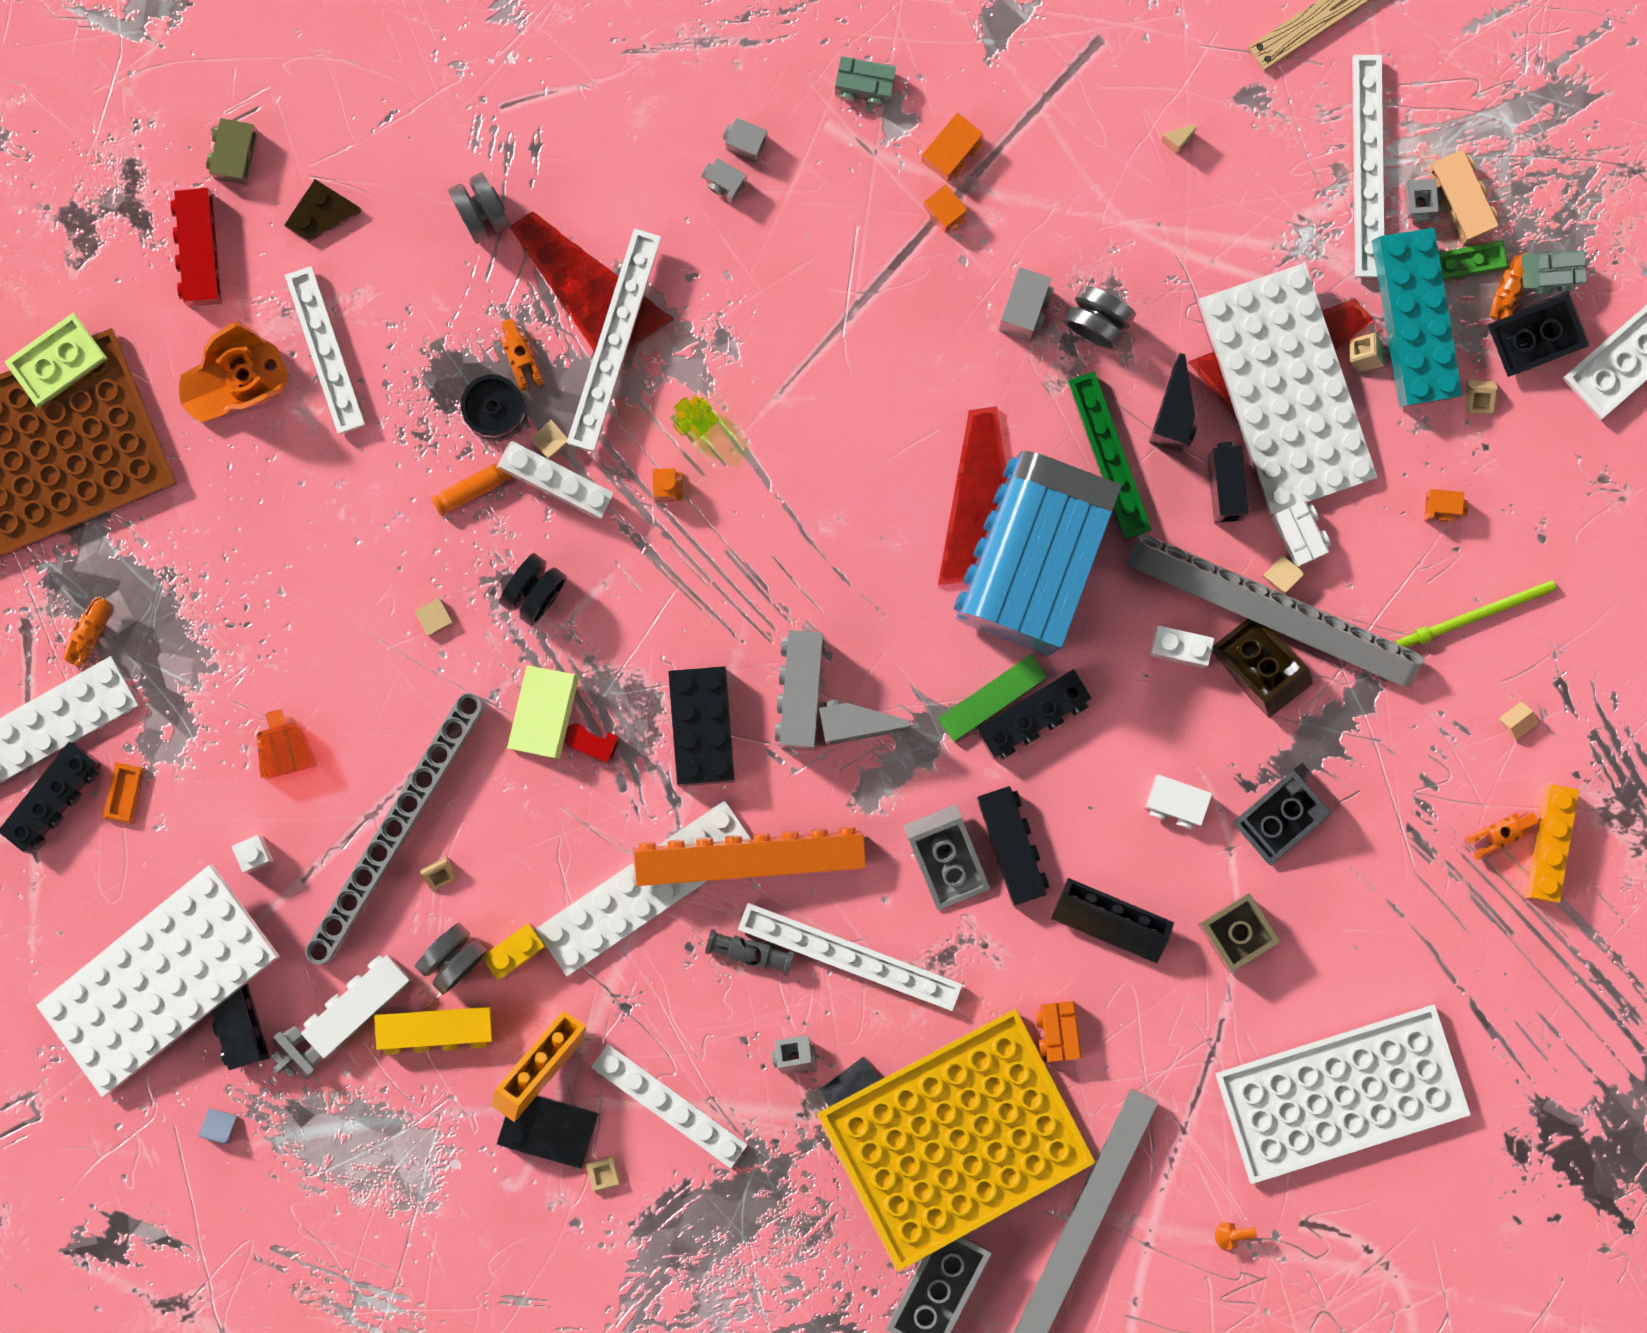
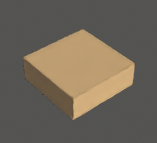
(433, 617)
(603, 1174)

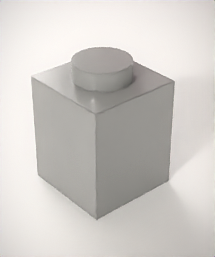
(745, 139)

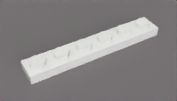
(325, 350)
(669, 1106)

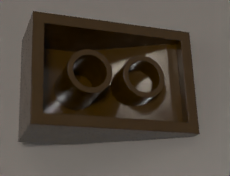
(1262, 666)

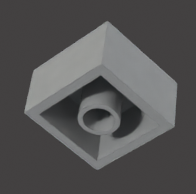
(1023, 309)

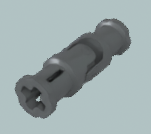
(738, 949)

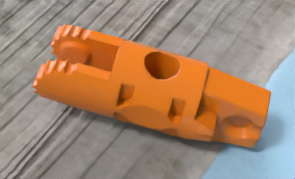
(1509, 291)
(517, 342)
(86, 631)
(1514, 830)

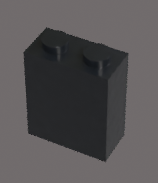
(1227, 483)

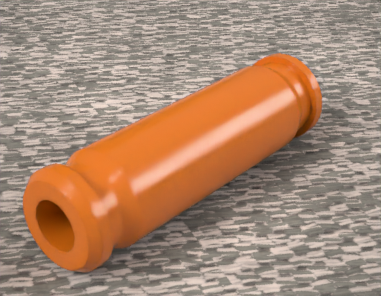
(469, 489)

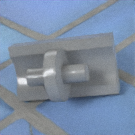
(286, 1044)

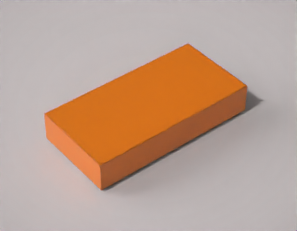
(123, 792)

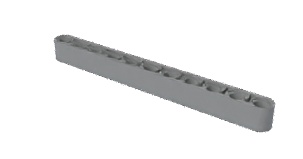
(1276, 610)
(382, 836)
(1087, 1213)

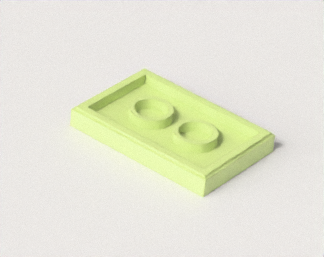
(56, 360)
(543, 712)

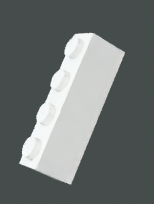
(555, 480)
(356, 1006)

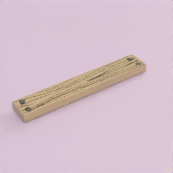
(1301, 30)

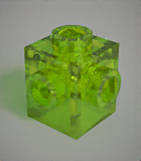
(693, 417)

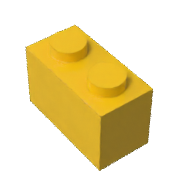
(514, 952)

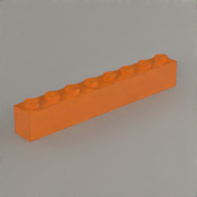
(748, 857)

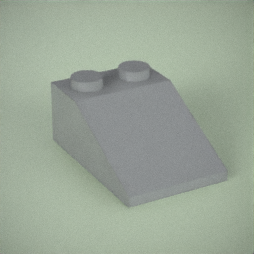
(852, 722)
(946, 857)

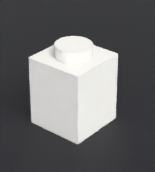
(252, 854)

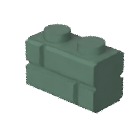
(865, 81)
(1554, 269)

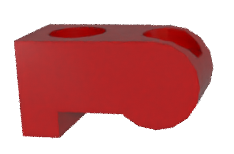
(591, 745)

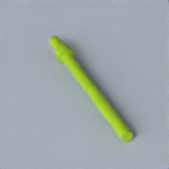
(1424, 635)

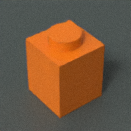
(946, 209)

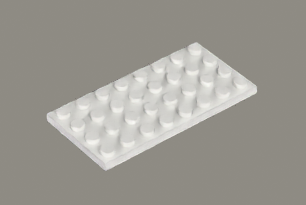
(1287, 388)
(157, 980)
(1342, 1094)

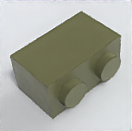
(232, 151)

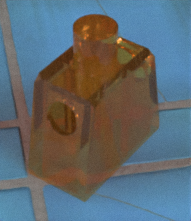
(282, 748)

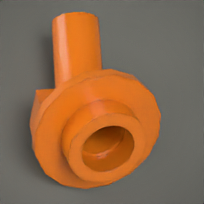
(1228, 1236)

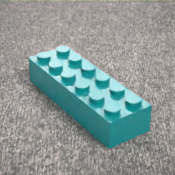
(1416, 317)

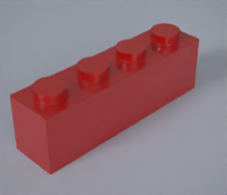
(197, 247)

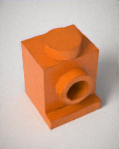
(667, 485)
(1445, 505)

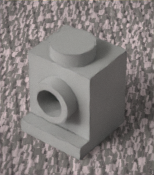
(724, 179)
(1427, 192)
(787, 1048)

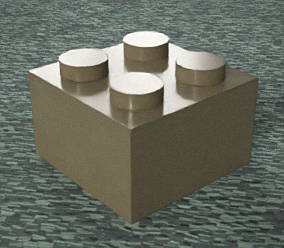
(1239, 932)

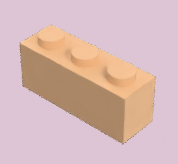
(1464, 196)

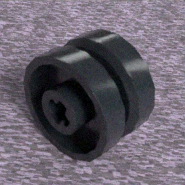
(500, 423)
(532, 589)

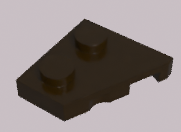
(319, 211)

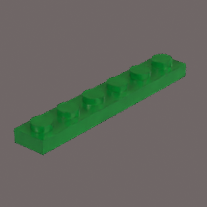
(1109, 454)

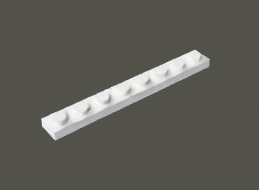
(1367, 160)
(614, 340)
(850, 957)

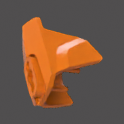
(216, 383)

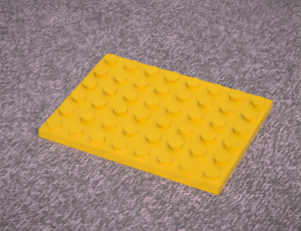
(955, 1139)

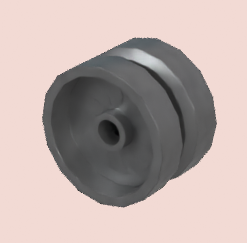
(481, 206)
(1099, 317)
(447, 954)

